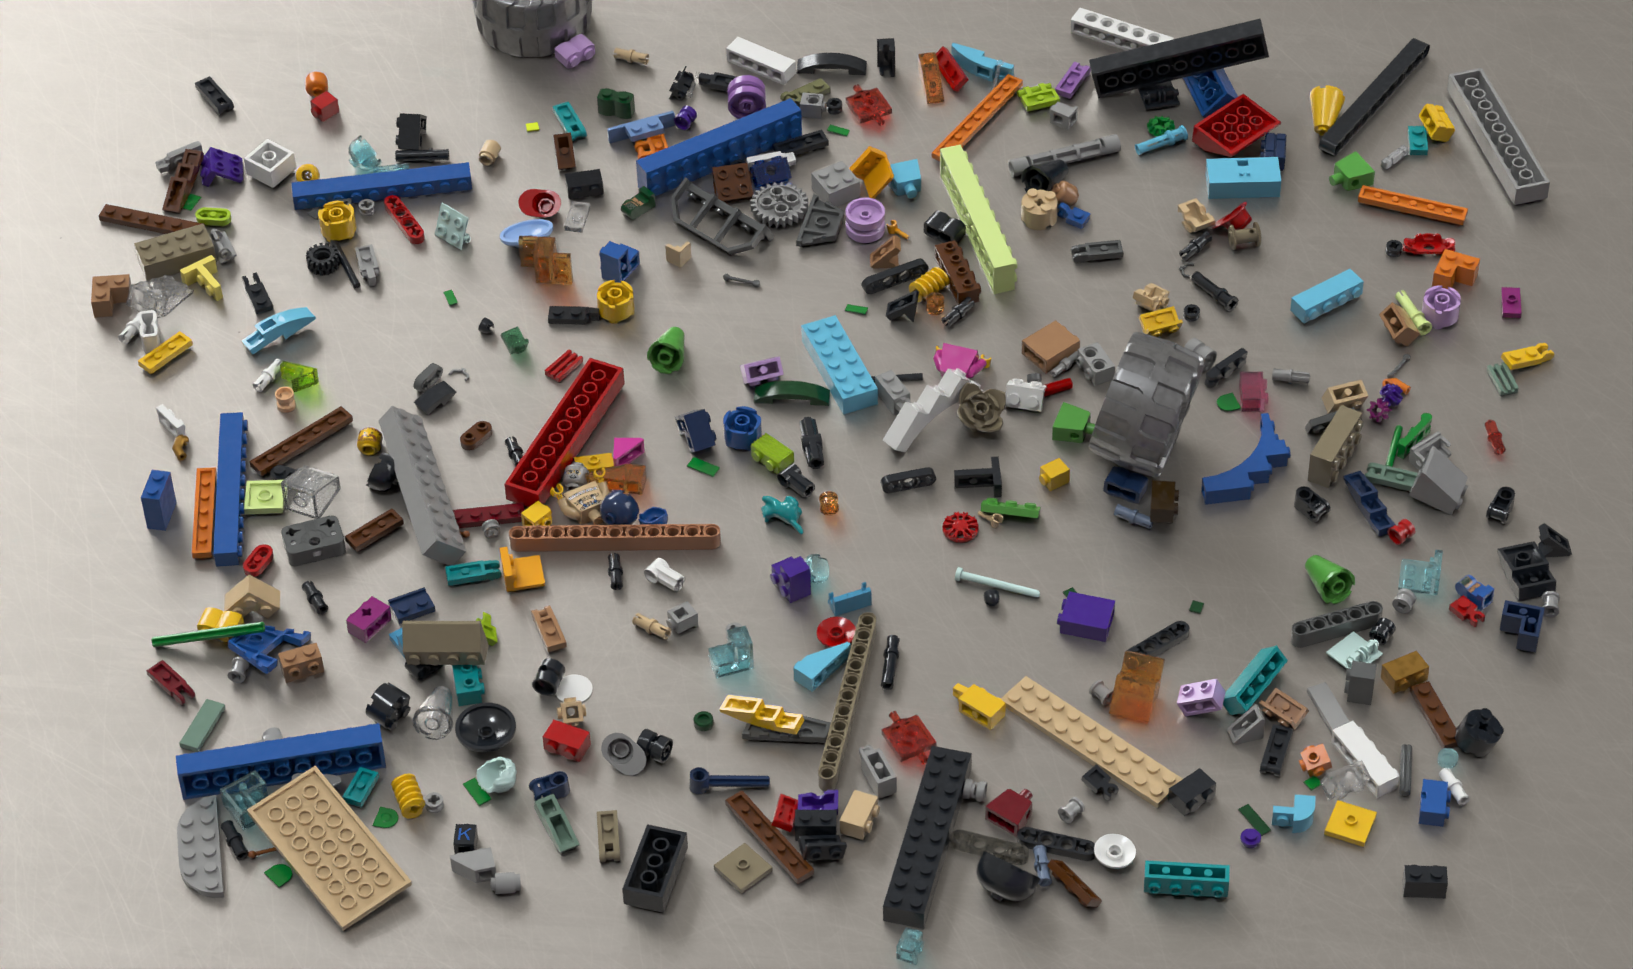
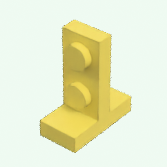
(202, 273)

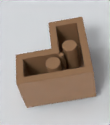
(109, 291)

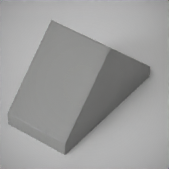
(1248, 726)

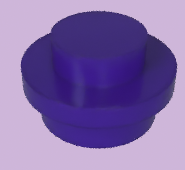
(1250, 838)

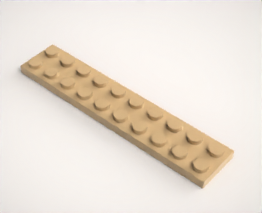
(1091, 741)

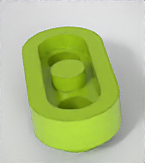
(213, 216)

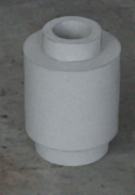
(506, 883)

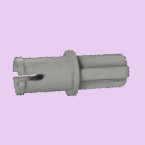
(1291, 376)

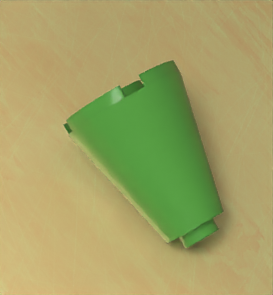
(667, 351)
(1329, 579)

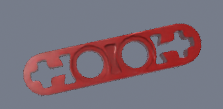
(400, 221)

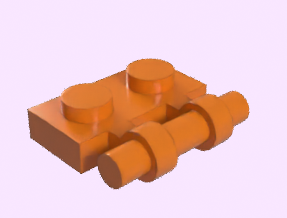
(654, 144)

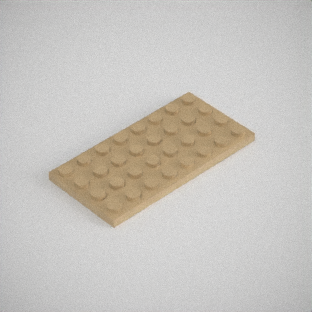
(329, 847)

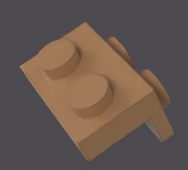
(1284, 708)

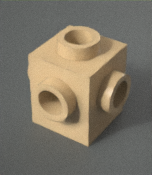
(580, 711)

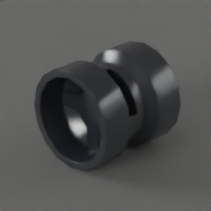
(1382, 630)

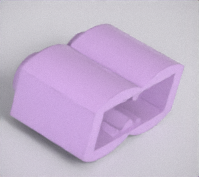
(574, 51)

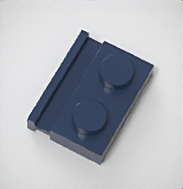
(411, 605)

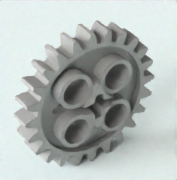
(779, 204)

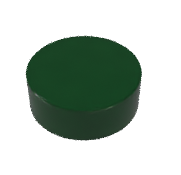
(703, 721)

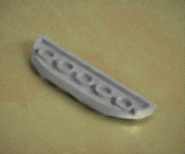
(200, 848)

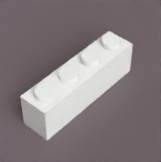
(761, 60)
(1354, 747)

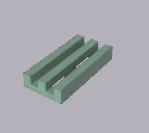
(1508, 385)

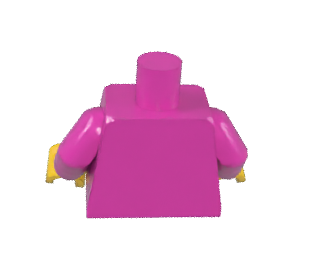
(959, 357)

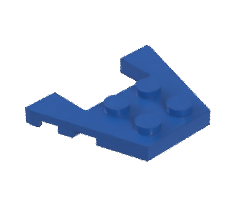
(257, 646)

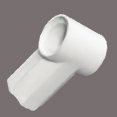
(660, 572)

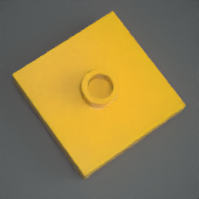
(1350, 823)

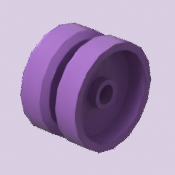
(746, 96)

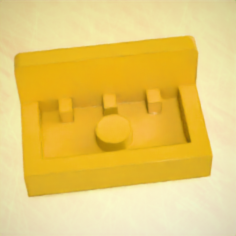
(1160, 321)

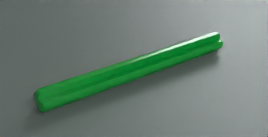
(208, 634)

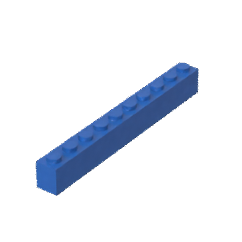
(382, 184)
(230, 489)

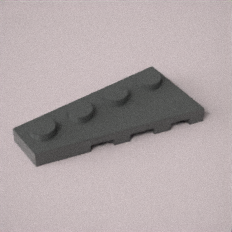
(811, 731)

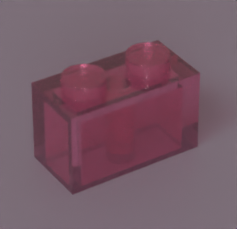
(1252, 391)

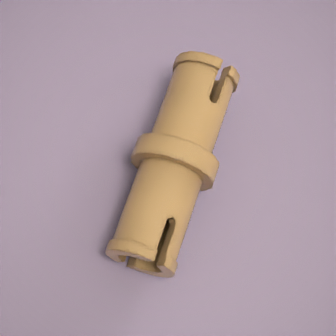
(631, 56)
(651, 626)

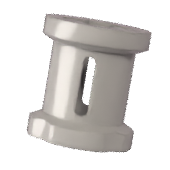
(1551, 601)
(238, 670)
(1101, 692)
(1071, 810)

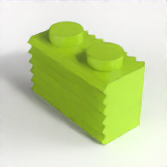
(772, 453)

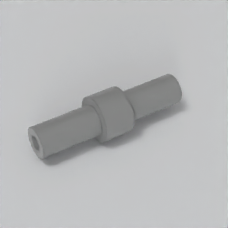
(1064, 364)

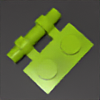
(1038, 96)

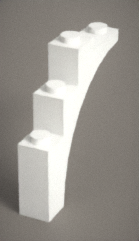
(917, 415)

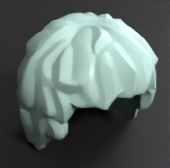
(497, 775)

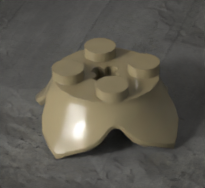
(989, 402)

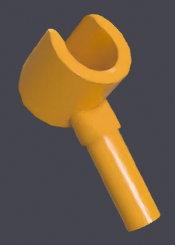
(893, 228)

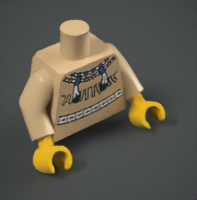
(583, 502)

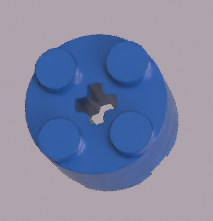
(742, 427)

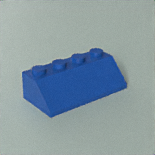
(1210, 91)

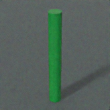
(1393, 447)

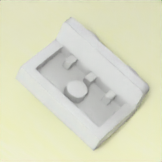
(1025, 395)

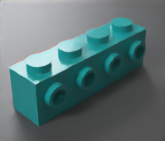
(1254, 680)
(467, 684)
(1186, 878)

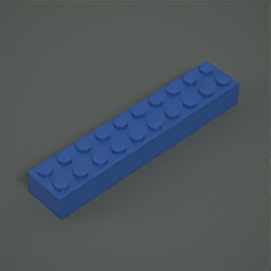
(719, 147)
(278, 760)

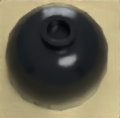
(383, 474)

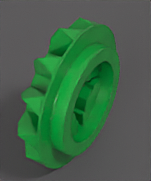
(1158, 130)

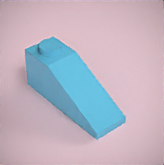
(818, 666)

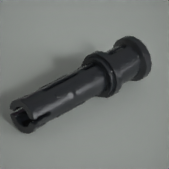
(1219, 294)

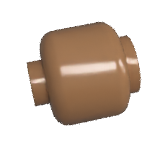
(1066, 193)

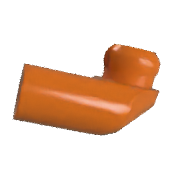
(1406, 389)

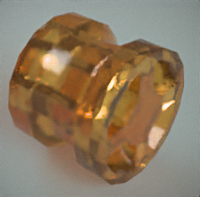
(935, 303)
(828, 503)

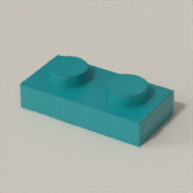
(1417, 140)
(360, 787)

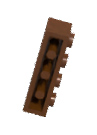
(962, 280)

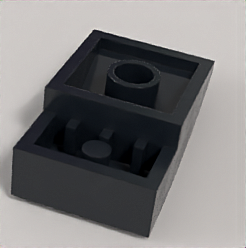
(1526, 570)

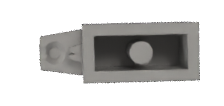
(892, 391)
(878, 771)

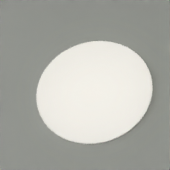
(574, 686)

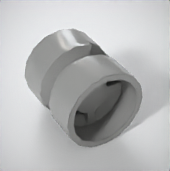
(1199, 347)

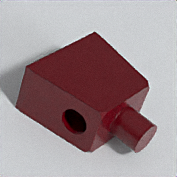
(1010, 810)

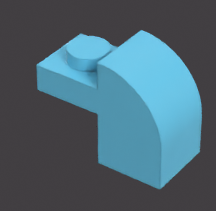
(1298, 817)

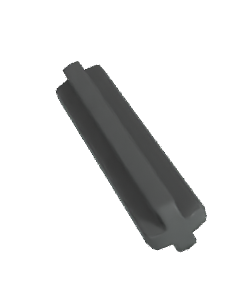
(1405, 770)

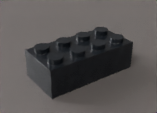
(655, 868)

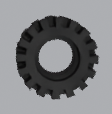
(322, 266)

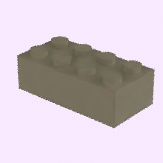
(173, 251)
(1335, 446)

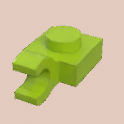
(489, 630)

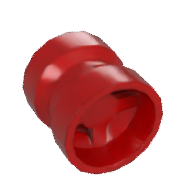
(1402, 531)

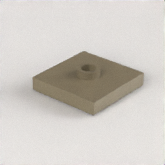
(743, 868)

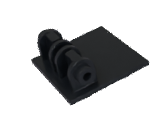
(1159, 95)

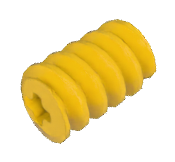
(929, 283)
(408, 795)

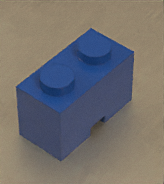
(1433, 803)

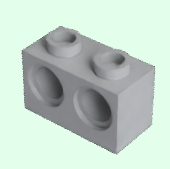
(1095, 364)

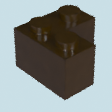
(1163, 501)

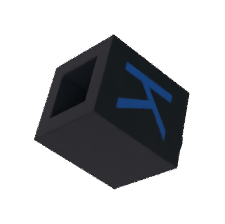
(465, 838)

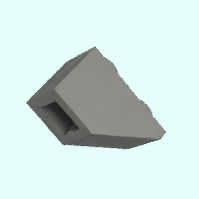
(474, 865)

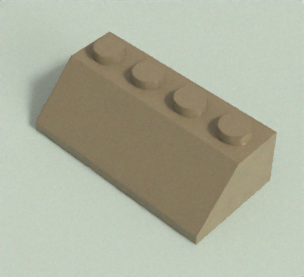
(444, 642)

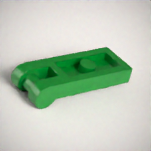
(1414, 436)

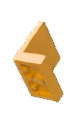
(521, 572)

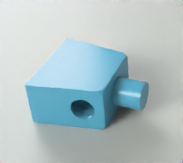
(906, 178)

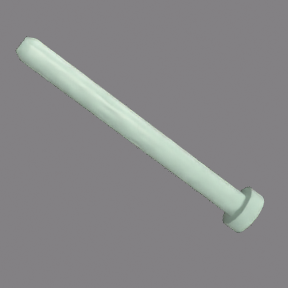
(960, 574)

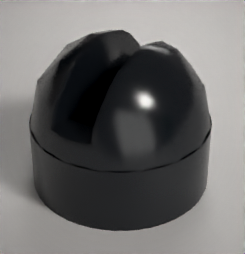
(485, 325)
(991, 597)

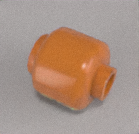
(316, 84)

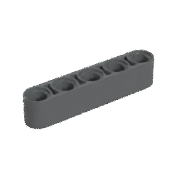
(1336, 624)

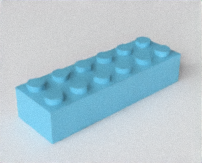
(839, 364)

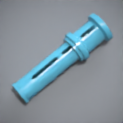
(1169, 137)

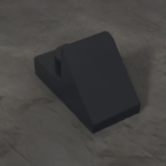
(903, 305)
(1553, 543)

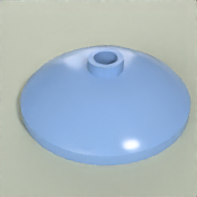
(533, 227)

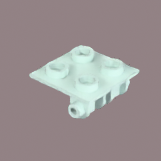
(452, 226)
(1355, 649)

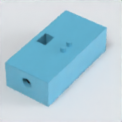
(1243, 177)

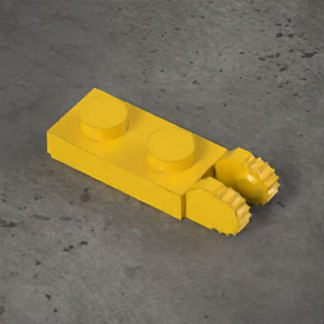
(1527, 356)

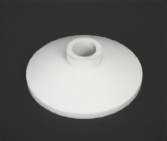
(1116, 844)

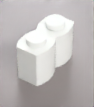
(149, 330)

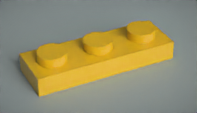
(165, 352)

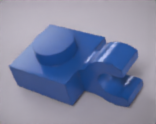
(1073, 217)

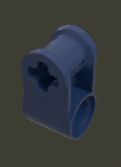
(554, 783)

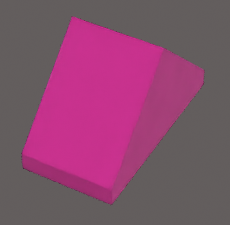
(627, 450)

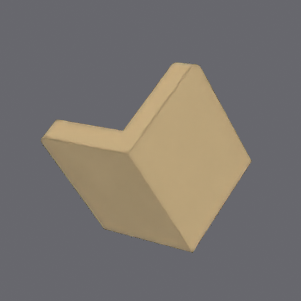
(678, 255)

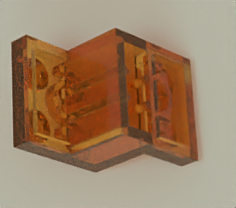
(543, 256)
(1137, 686)

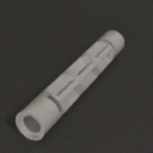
(1068, 154)

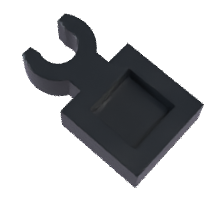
(1098, 780)

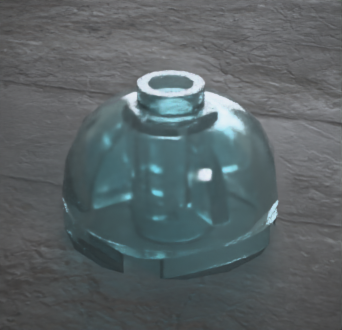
(362, 154)

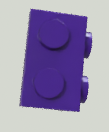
(221, 164)

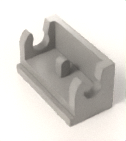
(1419, 451)

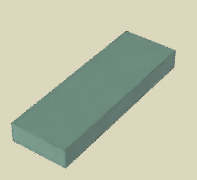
(202, 725)

